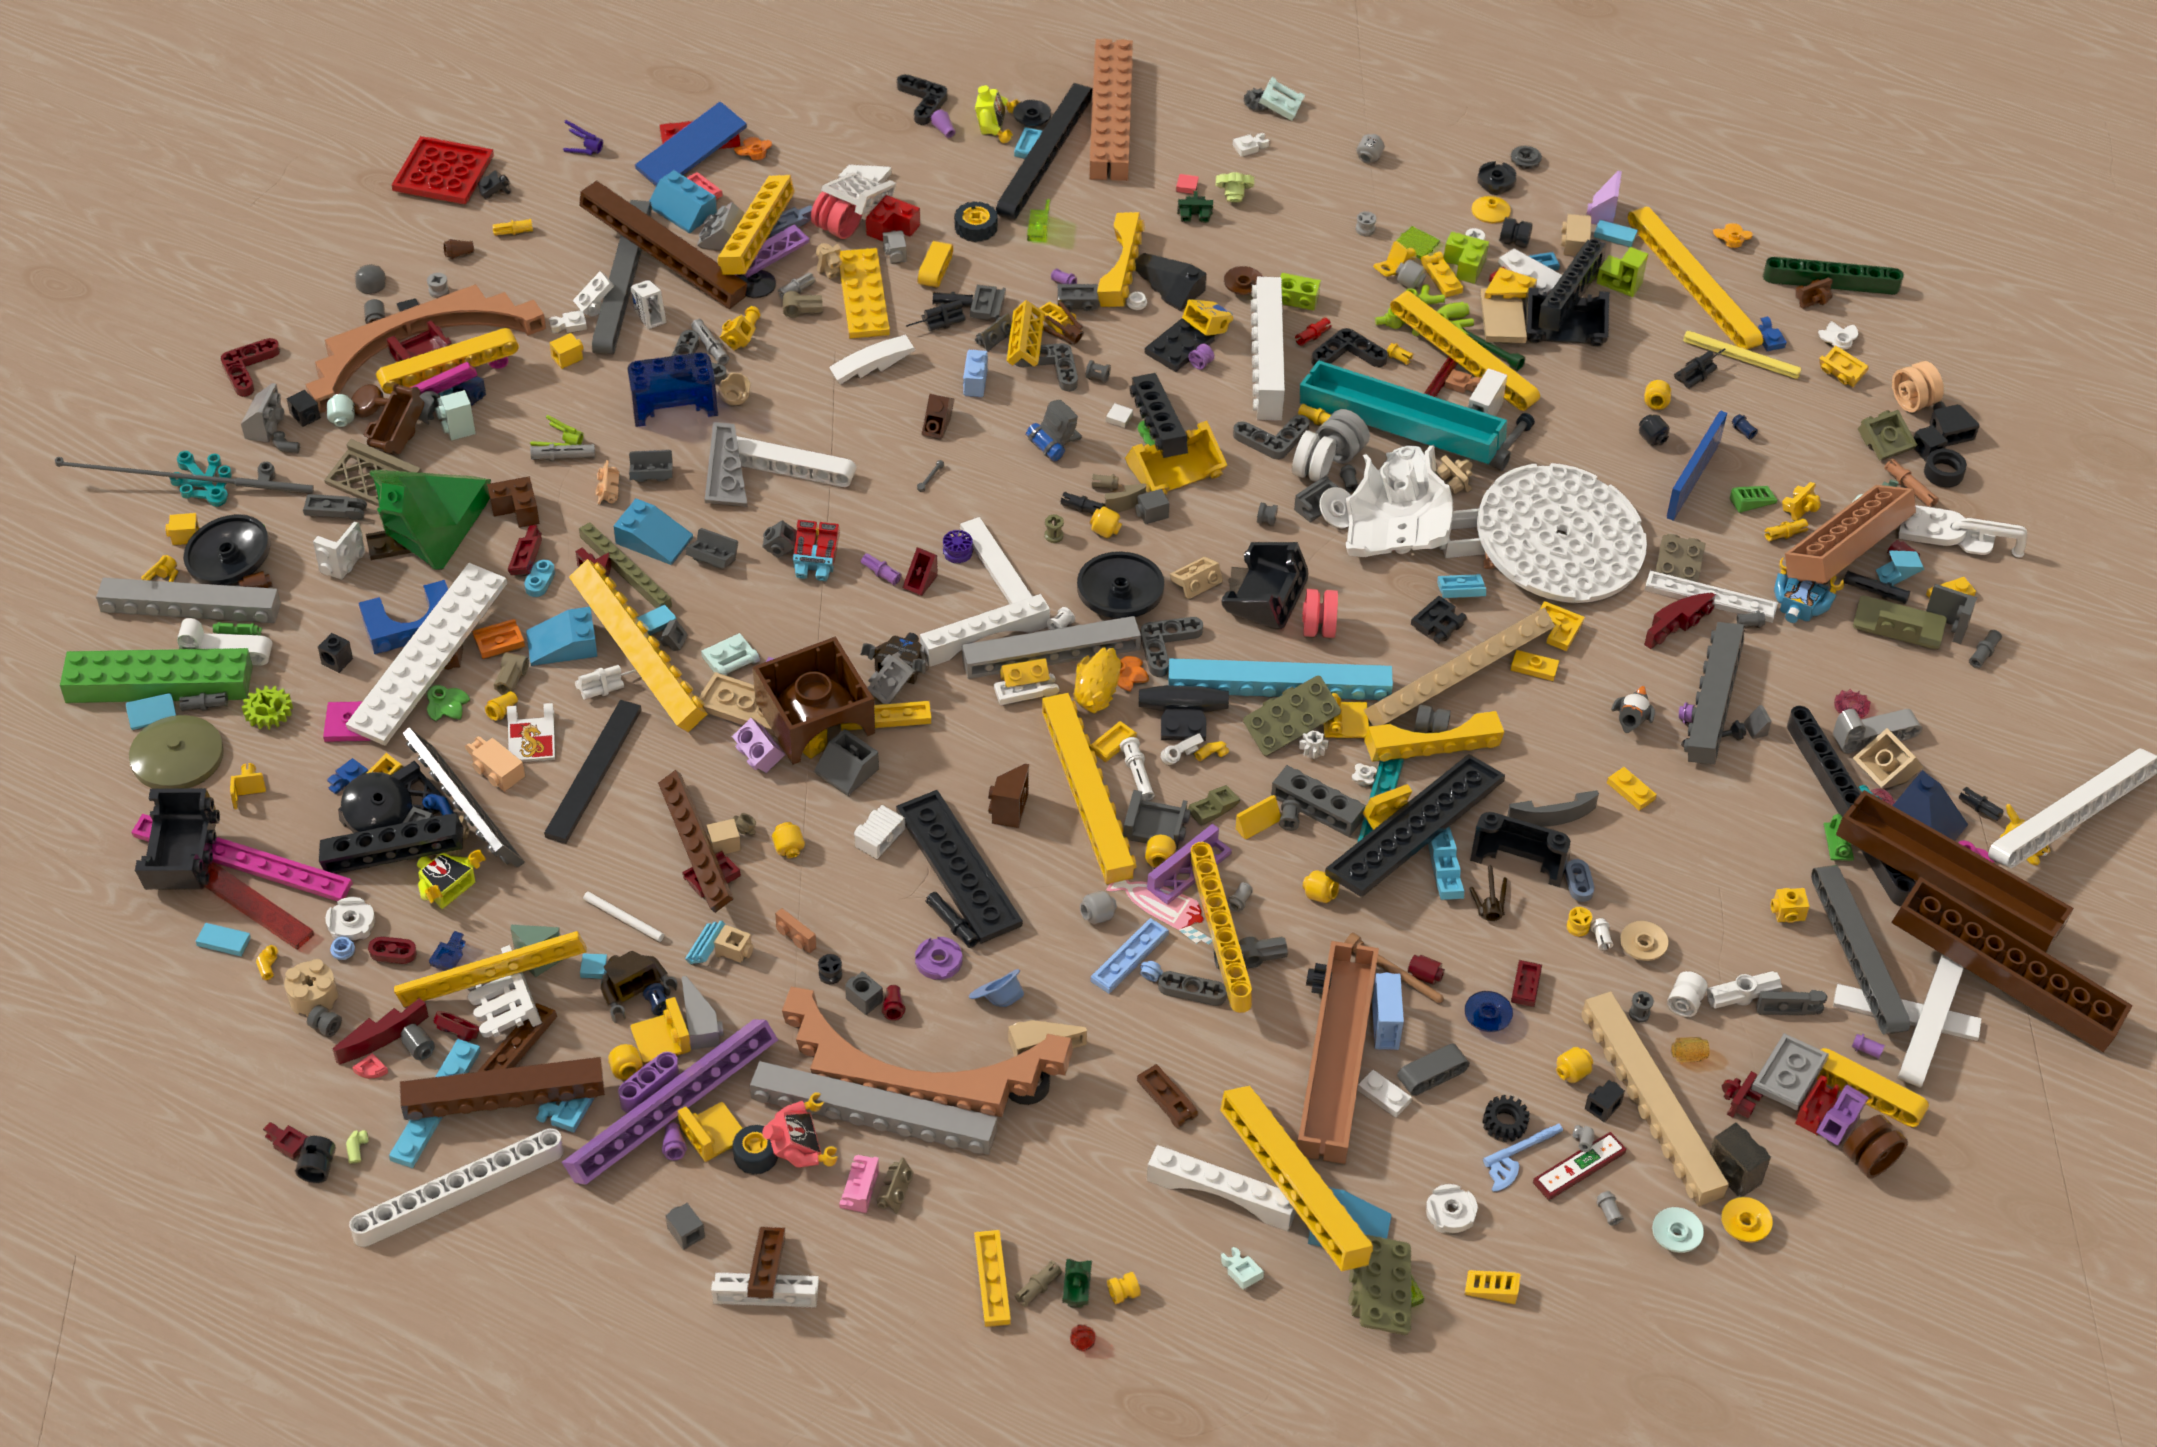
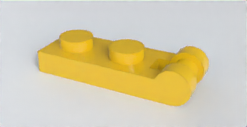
(1442, 274)

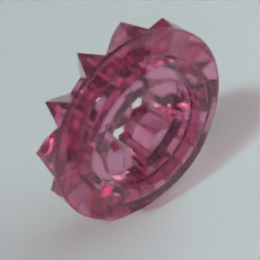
(1861, 706)

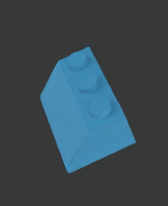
(682, 201)

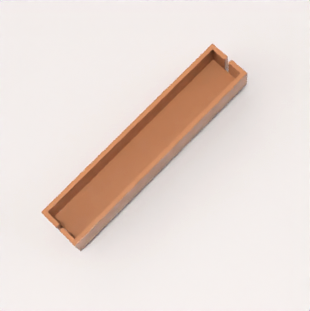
(1111, 109)
(1337, 1053)

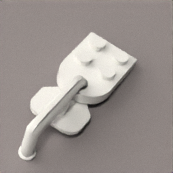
(1951, 528)

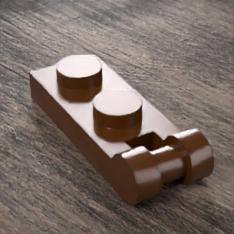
(1167, 1095)

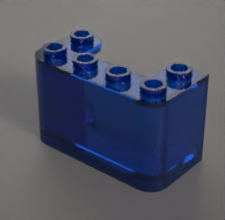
(672, 383)

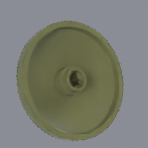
(176, 752)

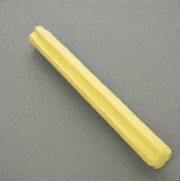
(1742, 354)

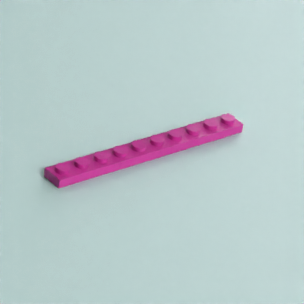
(267, 865)

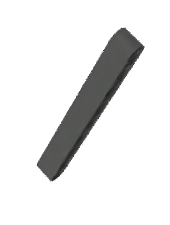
(1860, 950)

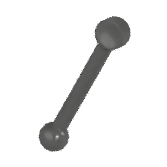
(921, 486)

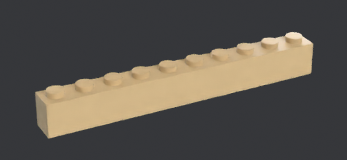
(1459, 668)
(1654, 1099)

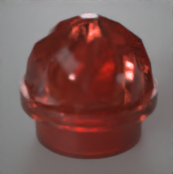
(1082, 1337)

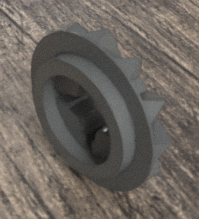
(1251, 100)
(1531, 155)

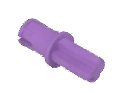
(881, 569)

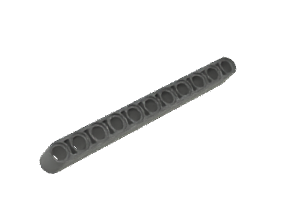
(616, 300)

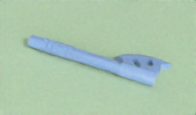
(1493, 1161)

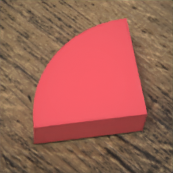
(370, 1067)

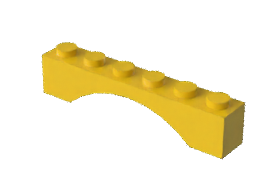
(1114, 286)
(1391, 742)

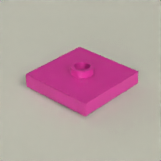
(335, 724)

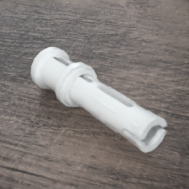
(1135, 761)

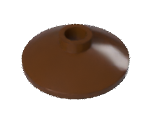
(1240, 279)

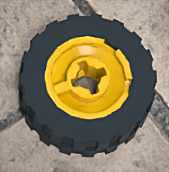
(976, 221)

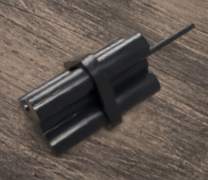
(942, 315)
(1697, 369)

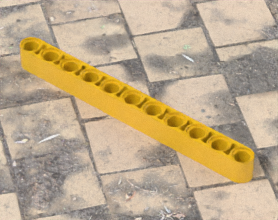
(1695, 278)

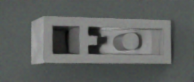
(701, 1018)

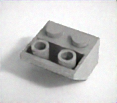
(720, 227)
(263, 415)

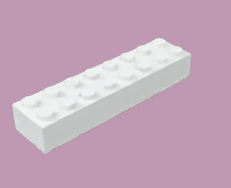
(1267, 348)

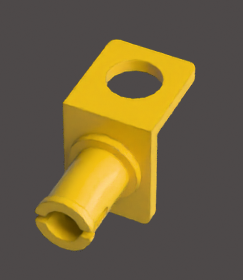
(1397, 255)
(246, 783)

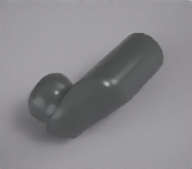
(283, 445)

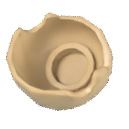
(734, 389)

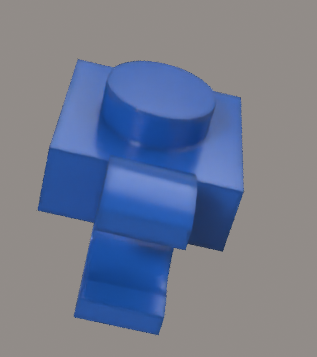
(1772, 337)
(345, 775)

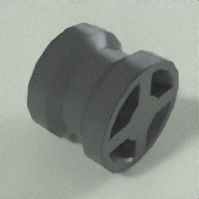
(1267, 514)

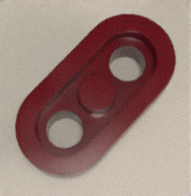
(393, 949)
(449, 1022)

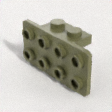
(1899, 622)
(1291, 715)
(1383, 1287)

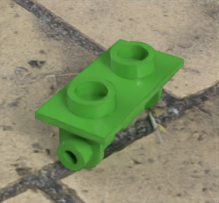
(241, 629)
(1838, 848)

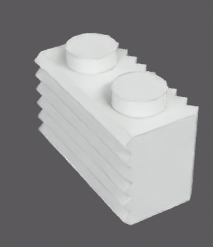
(879, 831)

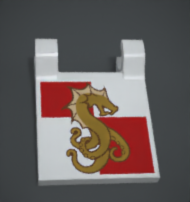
(533, 737)

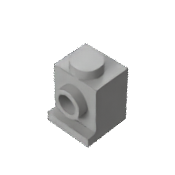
(895, 246)

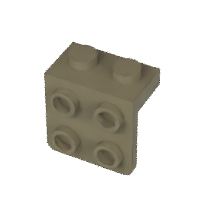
(1680, 557)

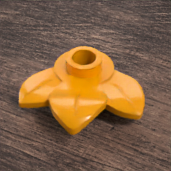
(1733, 235)

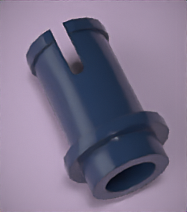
(1740, 422)

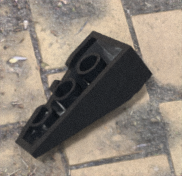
(1172, 279)

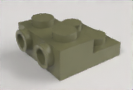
(1887, 434)

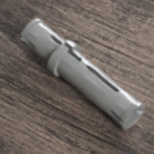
(712, 345)
(568, 451)

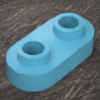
(539, 578)

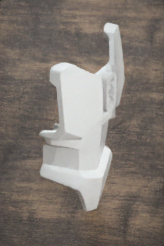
(1399, 504)

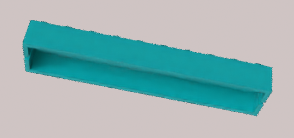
(1404, 411)

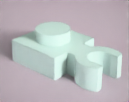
(1242, 1271)

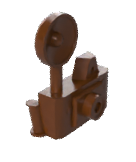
(397, 419)

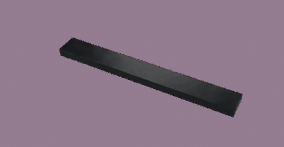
(592, 771)

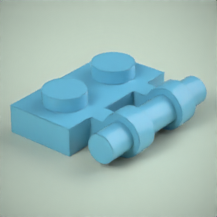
(567, 1114)

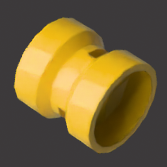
(1123, 1288)

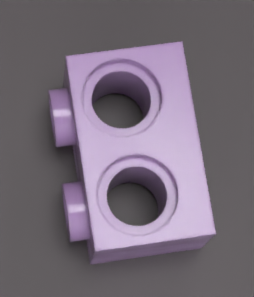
(758, 746)

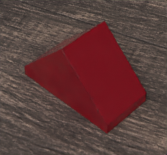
(921, 571)

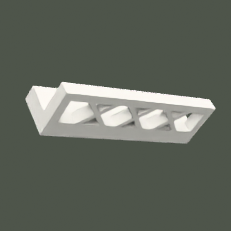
(787, 1294)

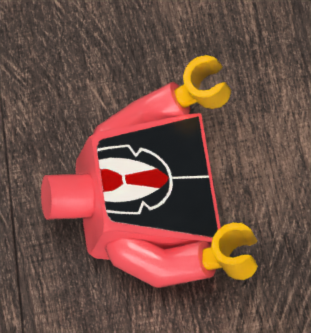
(795, 1136)

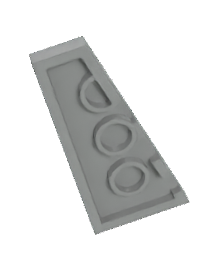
(724, 474)

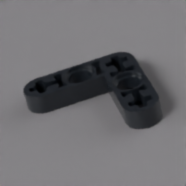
(933, 94)
(1349, 340)

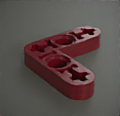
(269, 349)

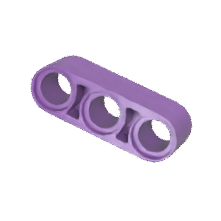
(652, 1072)

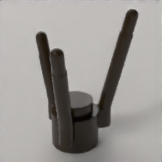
(1491, 908)

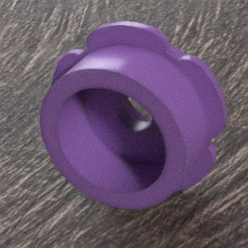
(1685, 712)

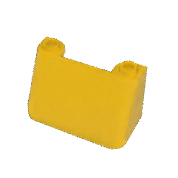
(1169, 473)

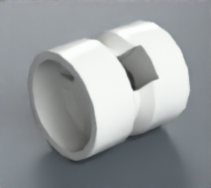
(1687, 994)

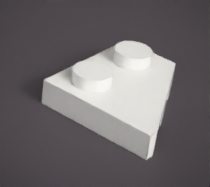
(875, 173)

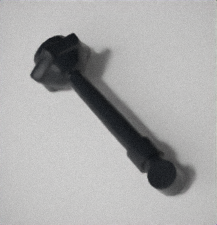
(1737, 730)

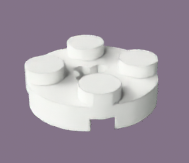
(353, 930)
(1451, 1221)

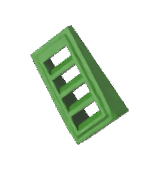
(1742, 498)

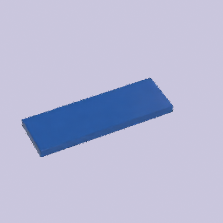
(692, 143)
(1696, 465)

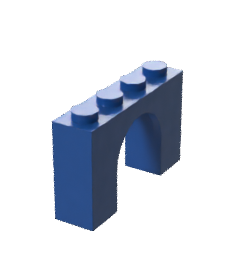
(388, 634)

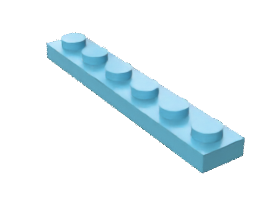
(418, 1132)

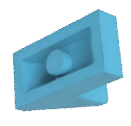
(1902, 567)

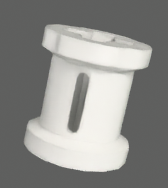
(1062, 619)

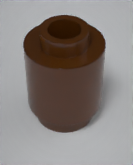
(256, 580)

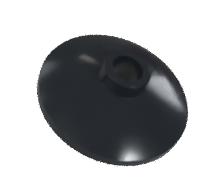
(1032, 112)
(759, 284)

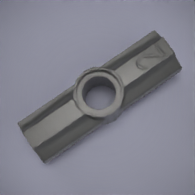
(1257, 951)

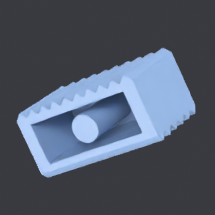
(975, 373)

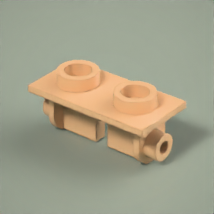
(608, 483)

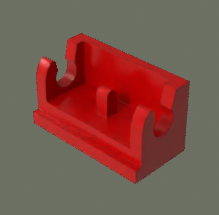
(1816, 1105)

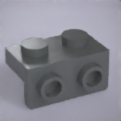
(1078, 296)
(651, 465)
(713, 548)

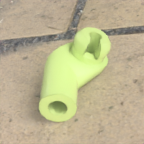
(353, 1145)

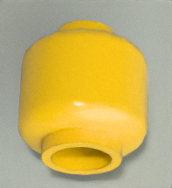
(1657, 395)
(1105, 522)
(788, 840)
(1159, 849)
(1320, 887)
(624, 1061)
(1574, 1064)

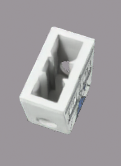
(645, 297)

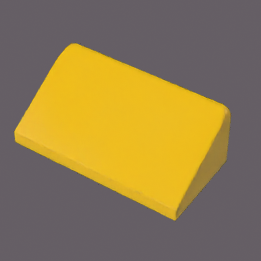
(1258, 817)

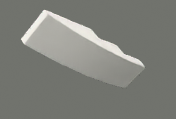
(868, 359)

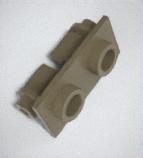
(898, 1177)

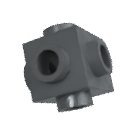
(779, 539)

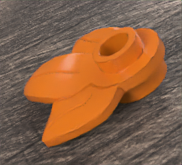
(754, 148)
(1131, 673)

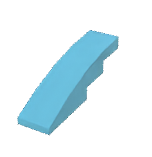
(1446, 866)

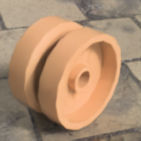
(1917, 386)

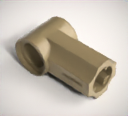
(795, 304)
(512, 668)

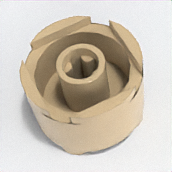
(309, 986)

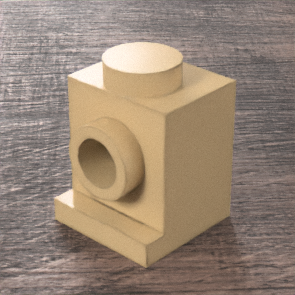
(733, 944)

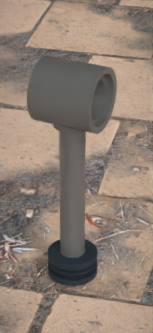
(1502, 457)

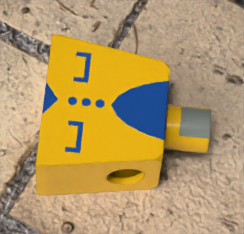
(1207, 316)

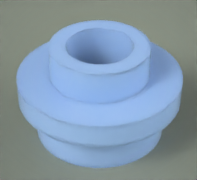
(339, 944)
(1151, 970)

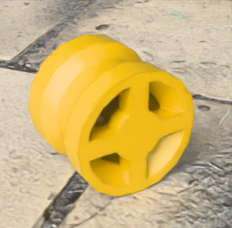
(1584, 919)

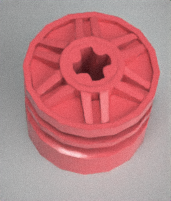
(835, 215)

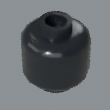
(1654, 429)

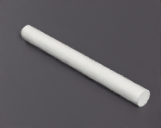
(623, 916)

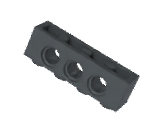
(1319, 800)

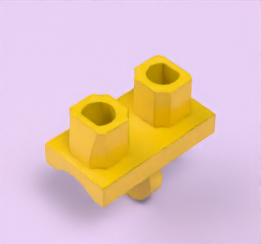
(1802, 501)

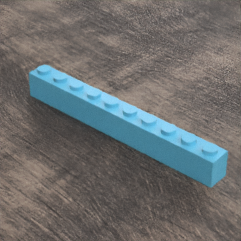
(1273, 678)

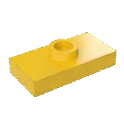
(1534, 665)

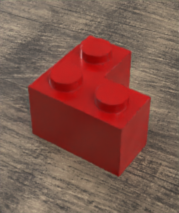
(892, 216)

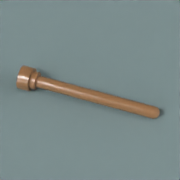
(1392, 968)

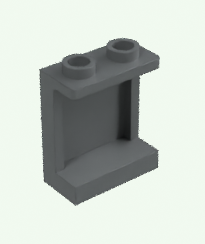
(1151, 819)

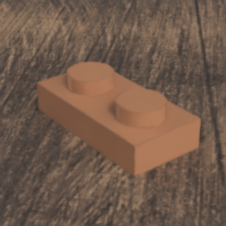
(795, 930)

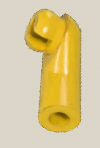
(265, 961)

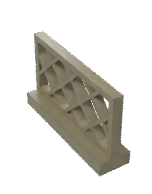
(368, 457)

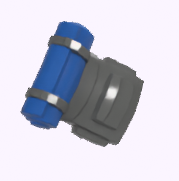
(1055, 430)

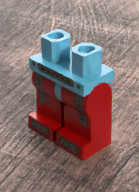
(812, 556)

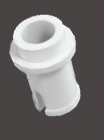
(1601, 930)

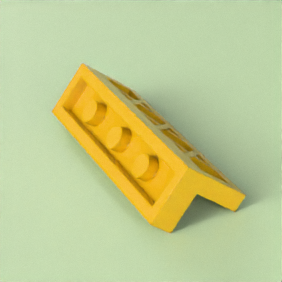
(1022, 330)

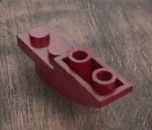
(1679, 614)

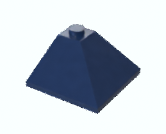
(1931, 805)

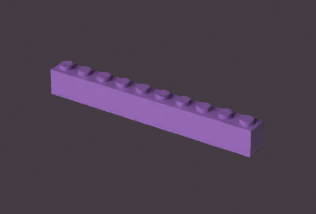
(665, 1103)

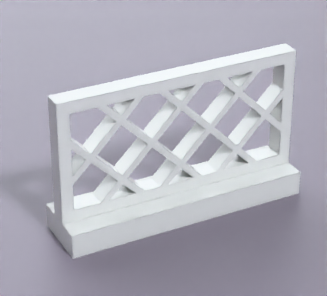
(859, 191)

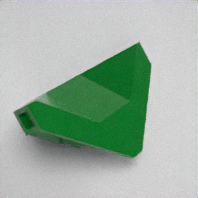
(429, 510)

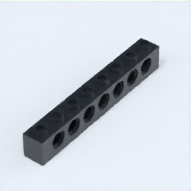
(1572, 285)

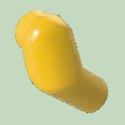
(1205, 751)

